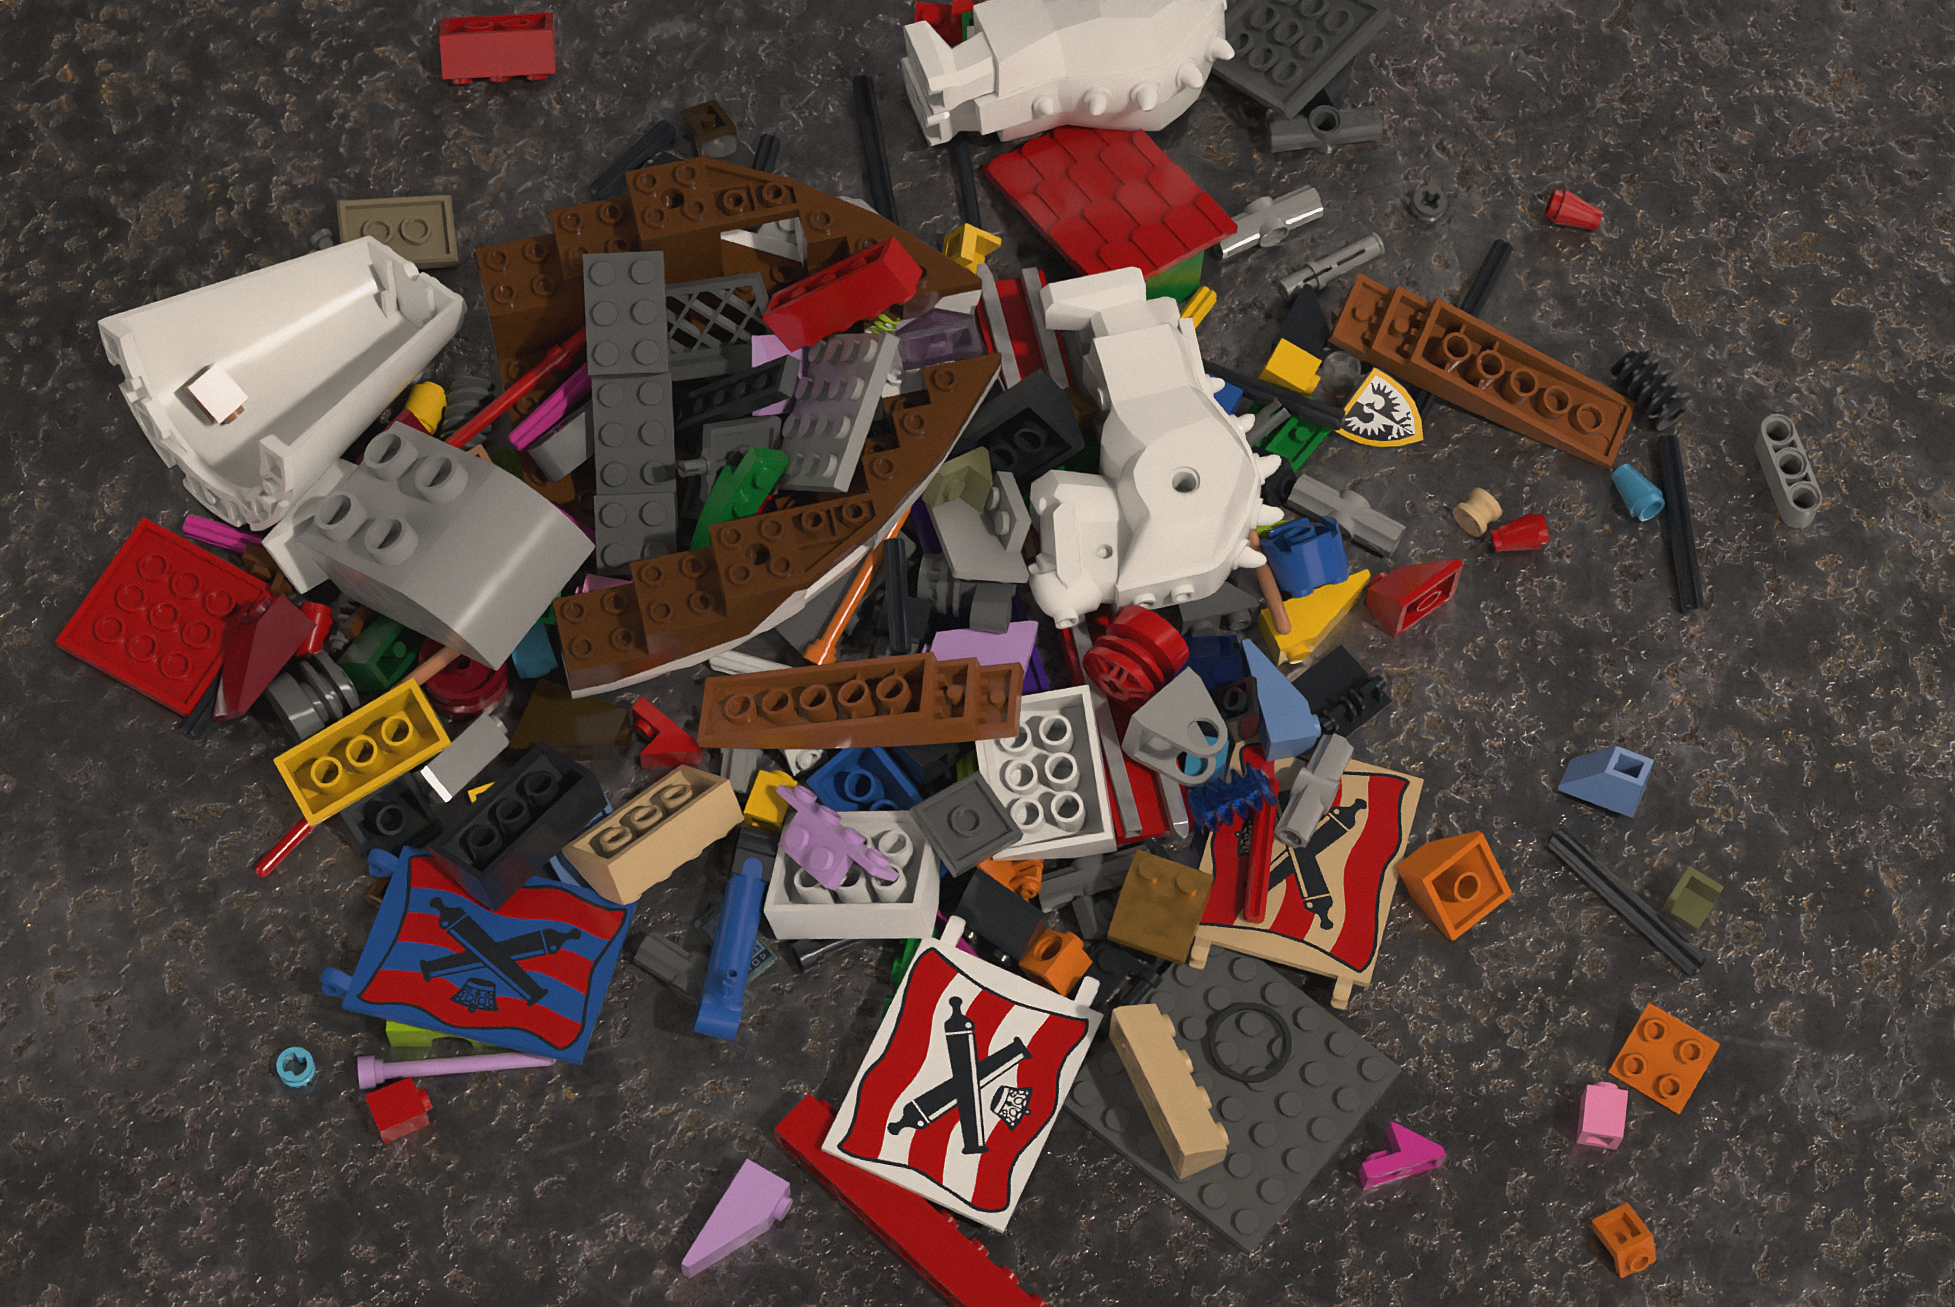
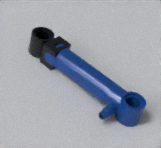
(736, 932)

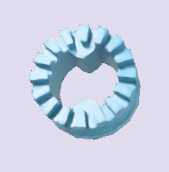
(302, 1056)

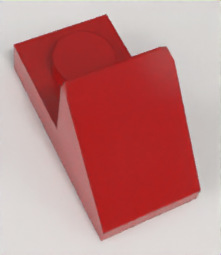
(945, 18)
(670, 743)

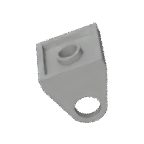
(1170, 727)

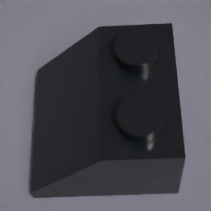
(390, 818)
(999, 919)

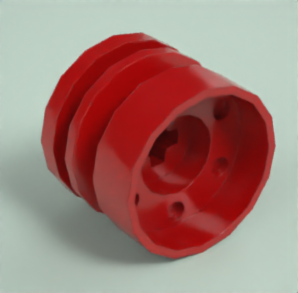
(1135, 656)

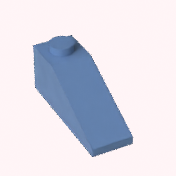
(1284, 714)

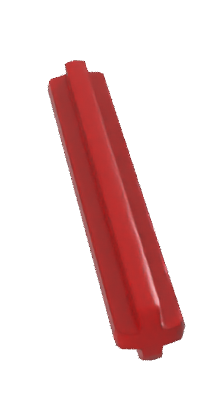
(1260, 861)

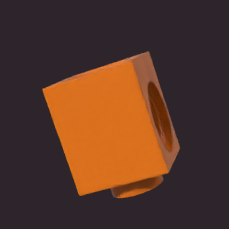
(1056, 961)

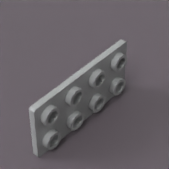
(985, 542)

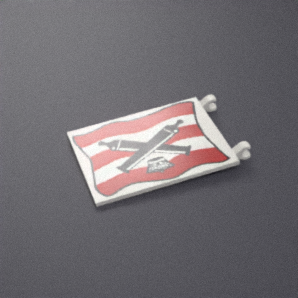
(964, 1081)

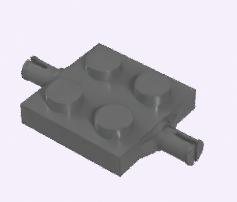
(727, 445)

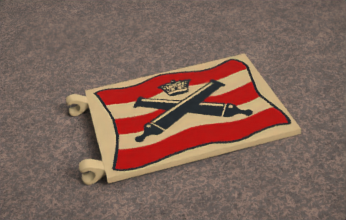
(1322, 899)

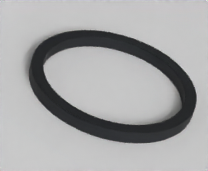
(1250, 1078)

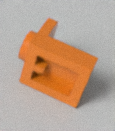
(1626, 1239)

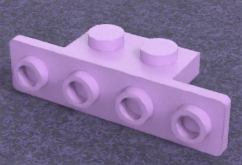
(824, 844)

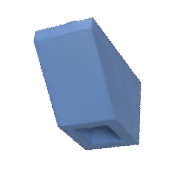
(1608, 779)

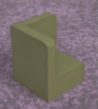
(1692, 899)

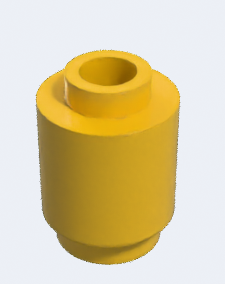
(427, 404)

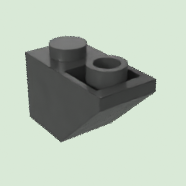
(1222, 609)

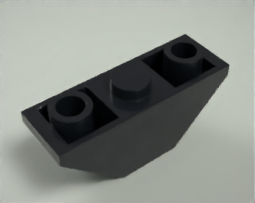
(1238, 709)

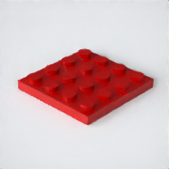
(161, 616)

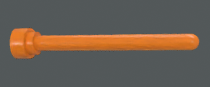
(823, 650)

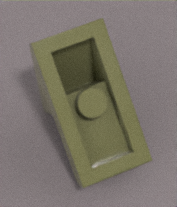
(962, 477)

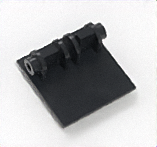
(1342, 693)

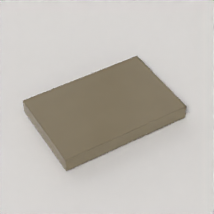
(412, 227)

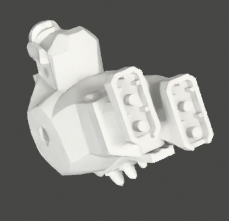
(1064, 64)
(1173, 465)

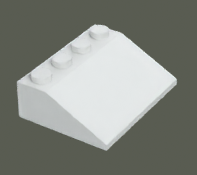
(1052, 778)
(862, 903)

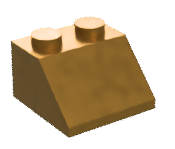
(1160, 907)

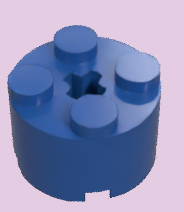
(1306, 555)

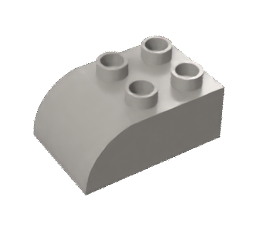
(445, 544)

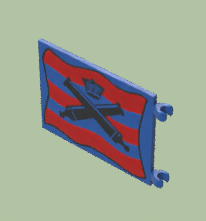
(502, 977)

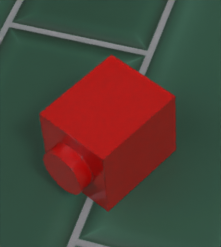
(399, 1109)

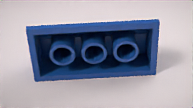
(867, 782)

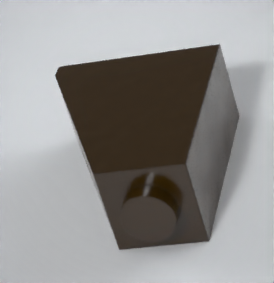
(575, 727)

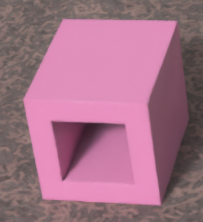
(1602, 1115)

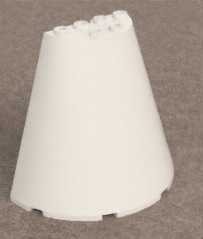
(311, 347)

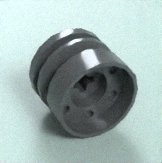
(316, 700)

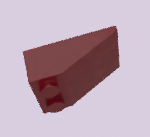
(257, 651)

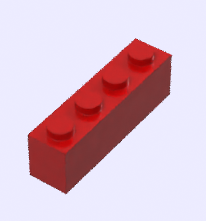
(843, 295)

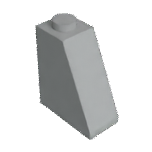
(454, 767)

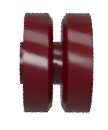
(463, 685)

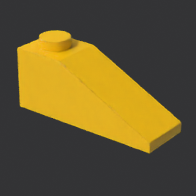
(1312, 618)

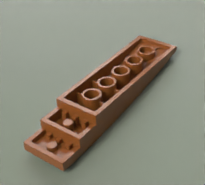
(1481, 370)
(863, 704)

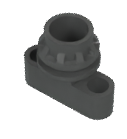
(987, 600)

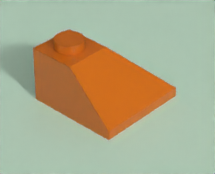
(1455, 881)

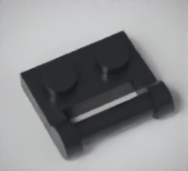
(1111, 968)

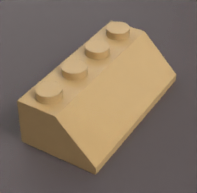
(655, 833)
(1167, 1088)

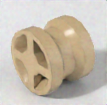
(1477, 512)

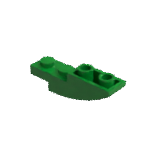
(740, 490)

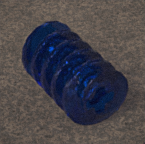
(1231, 798)

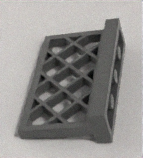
(715, 356)

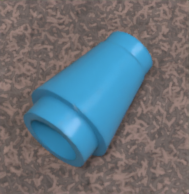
(1638, 493)

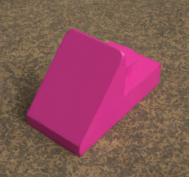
(1410, 1156)

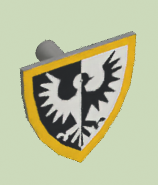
(1381, 413)

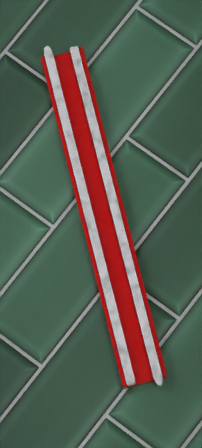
(1140, 799)

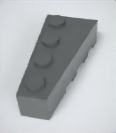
(817, 614)

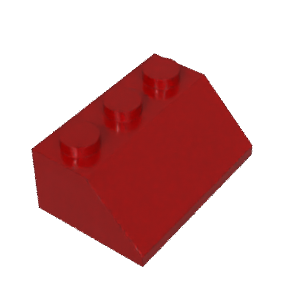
(498, 47)

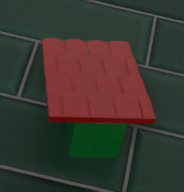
(1114, 205)

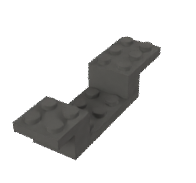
(631, 408)

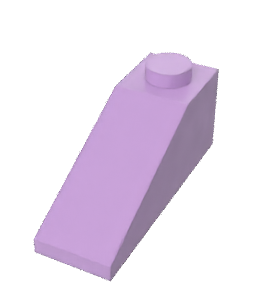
(742, 1214)

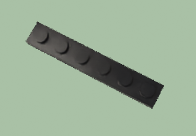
(736, 395)

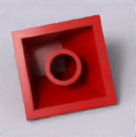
(1411, 593)

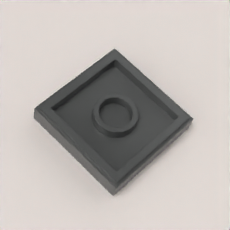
(966, 823)

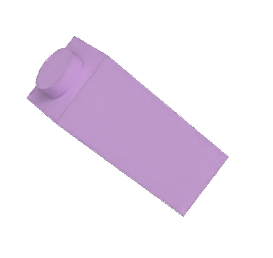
(987, 646)

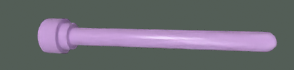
(375, 1071)

